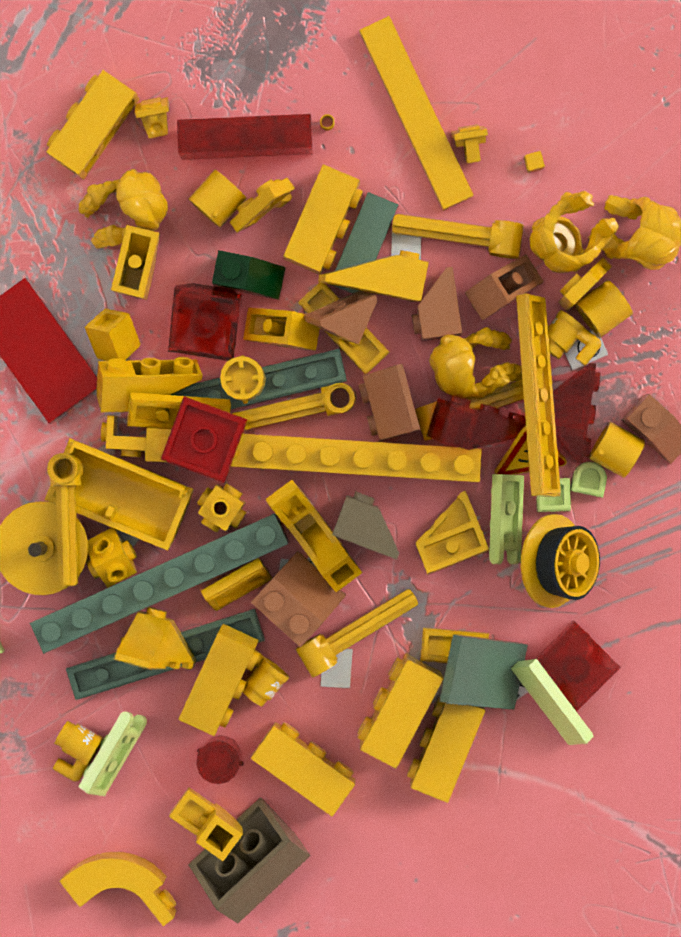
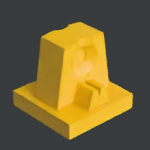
(153, 116)
(470, 138)

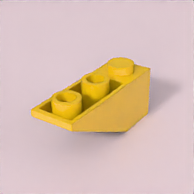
(151, 376)

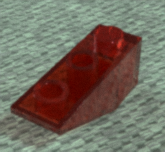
(471, 427)

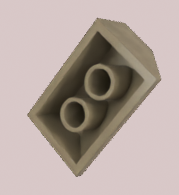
(365, 526)
(254, 866)

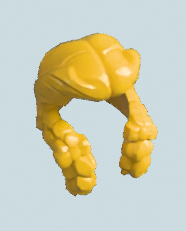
(138, 198)
(655, 240)
(559, 241)
(455, 362)

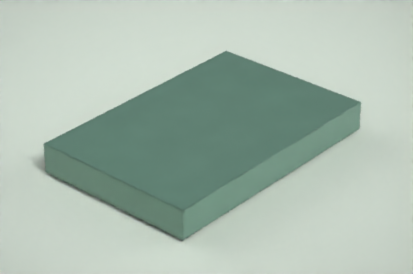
(481, 672)

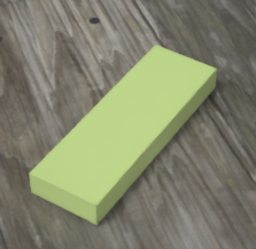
(552, 702)

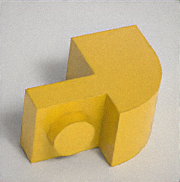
(212, 824)

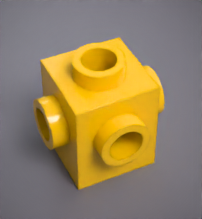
(227, 495)
(111, 557)

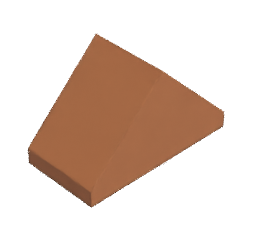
(345, 317)

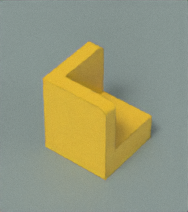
(112, 335)

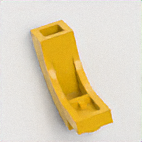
(314, 535)
(121, 871)

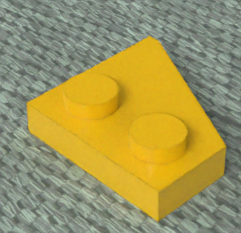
(578, 286)
(452, 537)

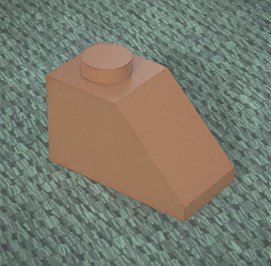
(503, 286)
(439, 310)
(656, 427)

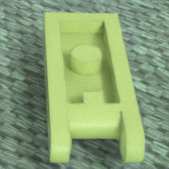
(506, 518)
(112, 754)

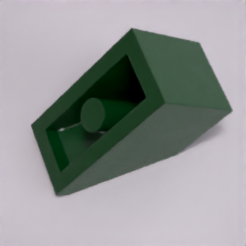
(248, 275)

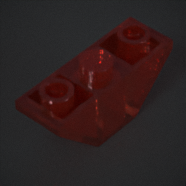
(575, 412)

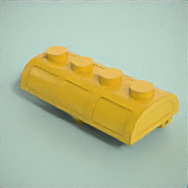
(125, 495)

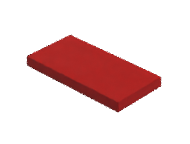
(42, 353)

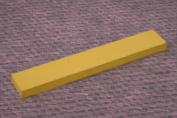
(416, 113)
(538, 396)

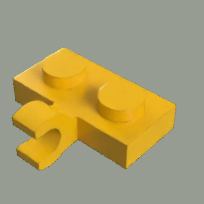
(270, 196)

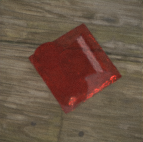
(205, 321)
(577, 664)

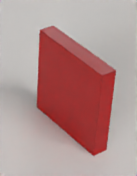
(204, 439)

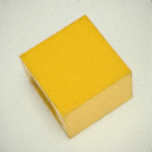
(534, 161)

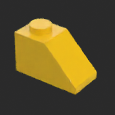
(136, 262)
(280, 329)

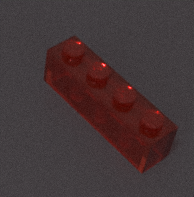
(245, 136)

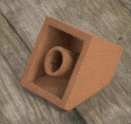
(390, 403)
(298, 599)

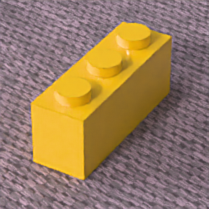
(92, 124)
(323, 220)
(220, 680)
(445, 749)
(304, 767)

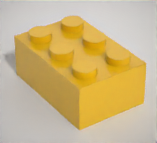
(399, 709)

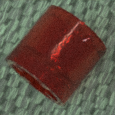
(219, 759)

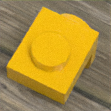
(128, 445)

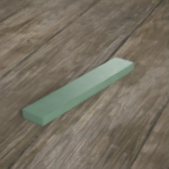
(281, 379)
(106, 673)

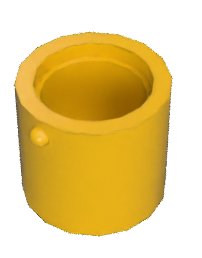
(217, 198)
(604, 308)
(242, 378)
(617, 449)

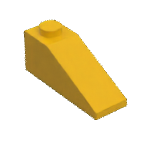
(391, 276)

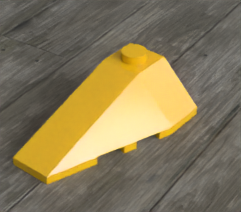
(155, 643)

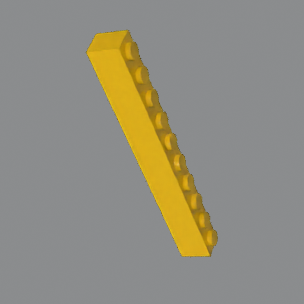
(343, 456)

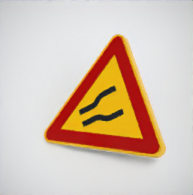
(516, 458)

